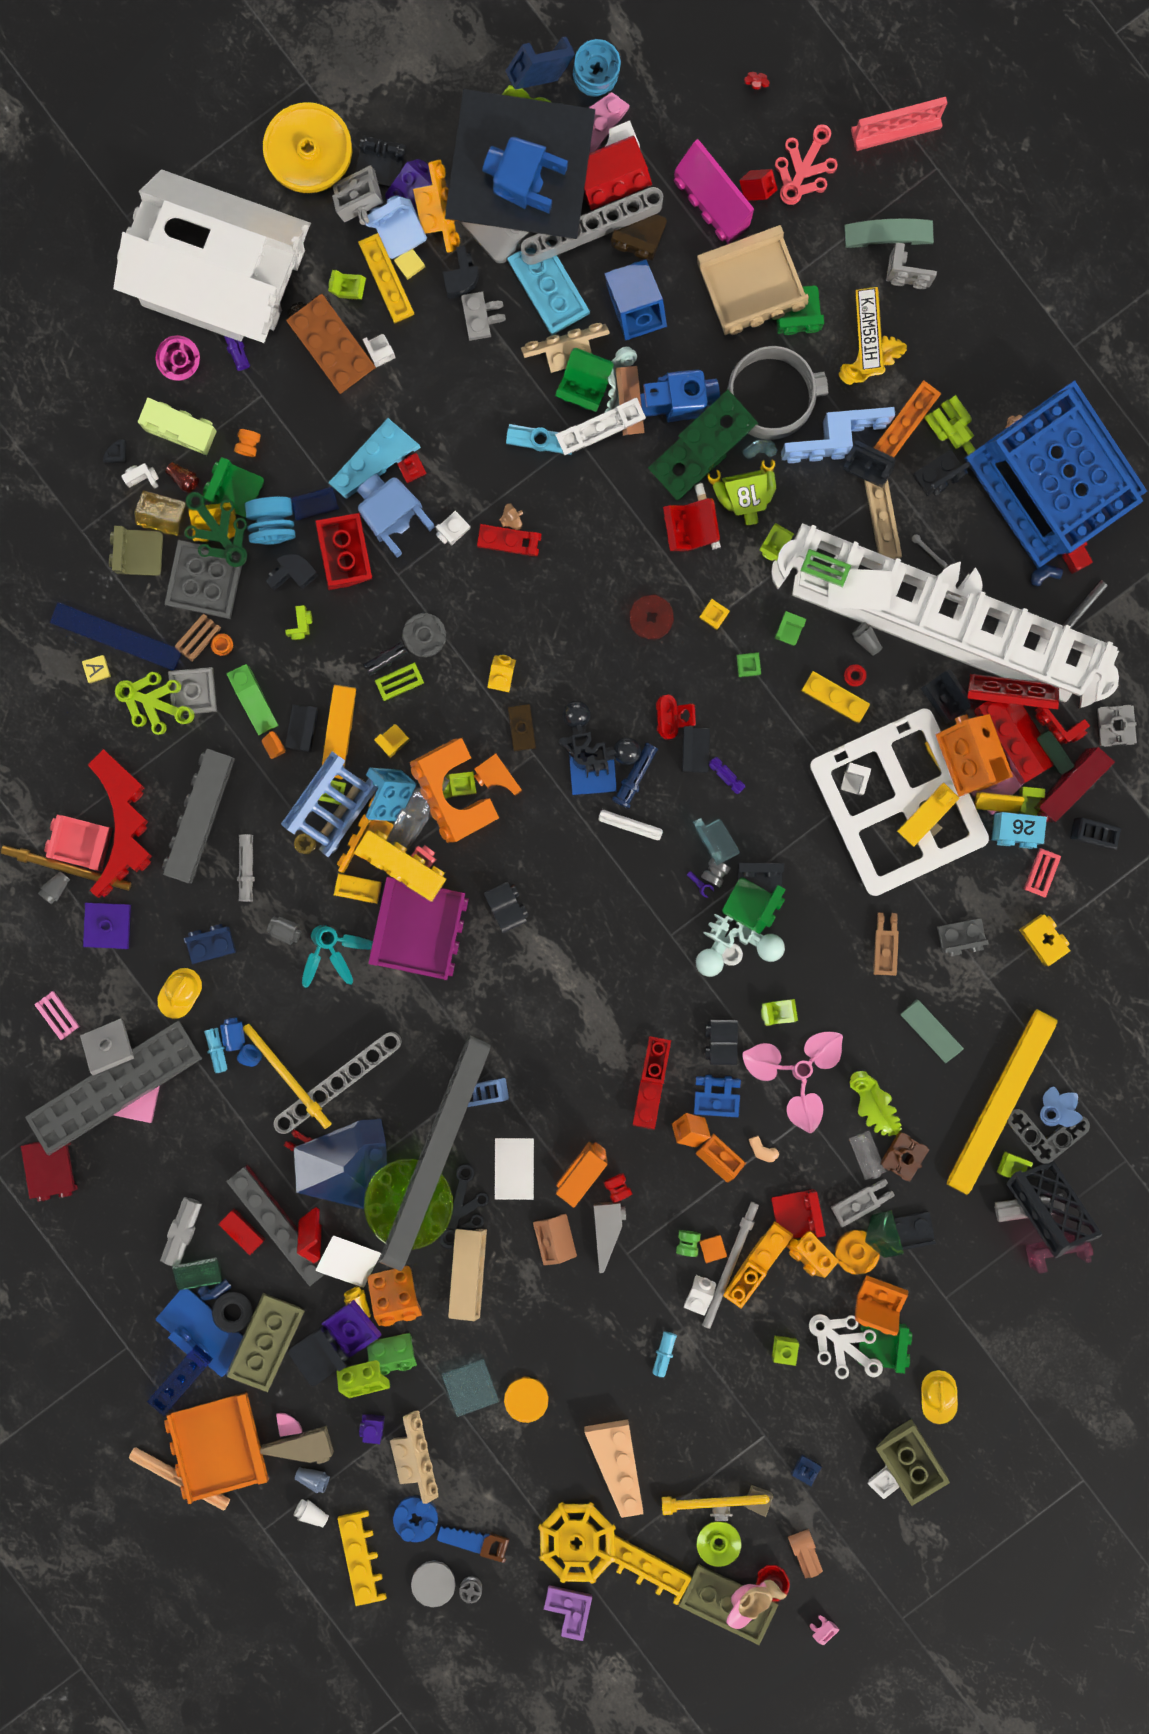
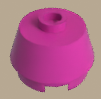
(177, 357)

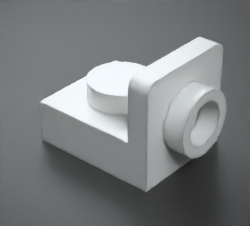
(452, 528)
(883, 1482)

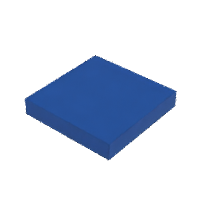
(601, 784)

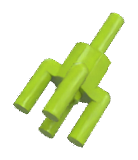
(956, 428)

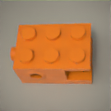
(973, 754)

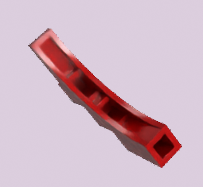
(126, 851)

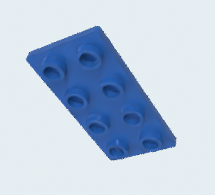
(192, 1323)

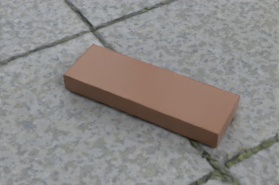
(627, 390)

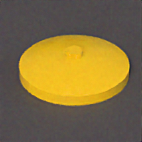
(307, 147)

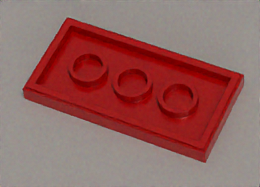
(1013, 691)

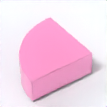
(287, 1425)

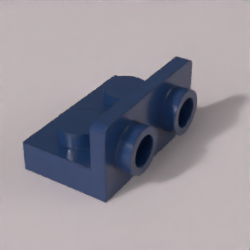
(209, 945)

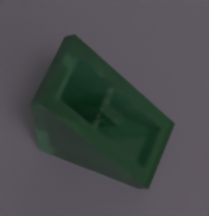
(883, 1235)

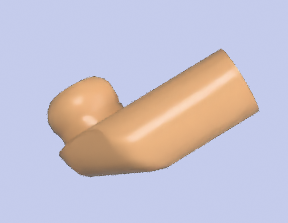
(761, 1152)

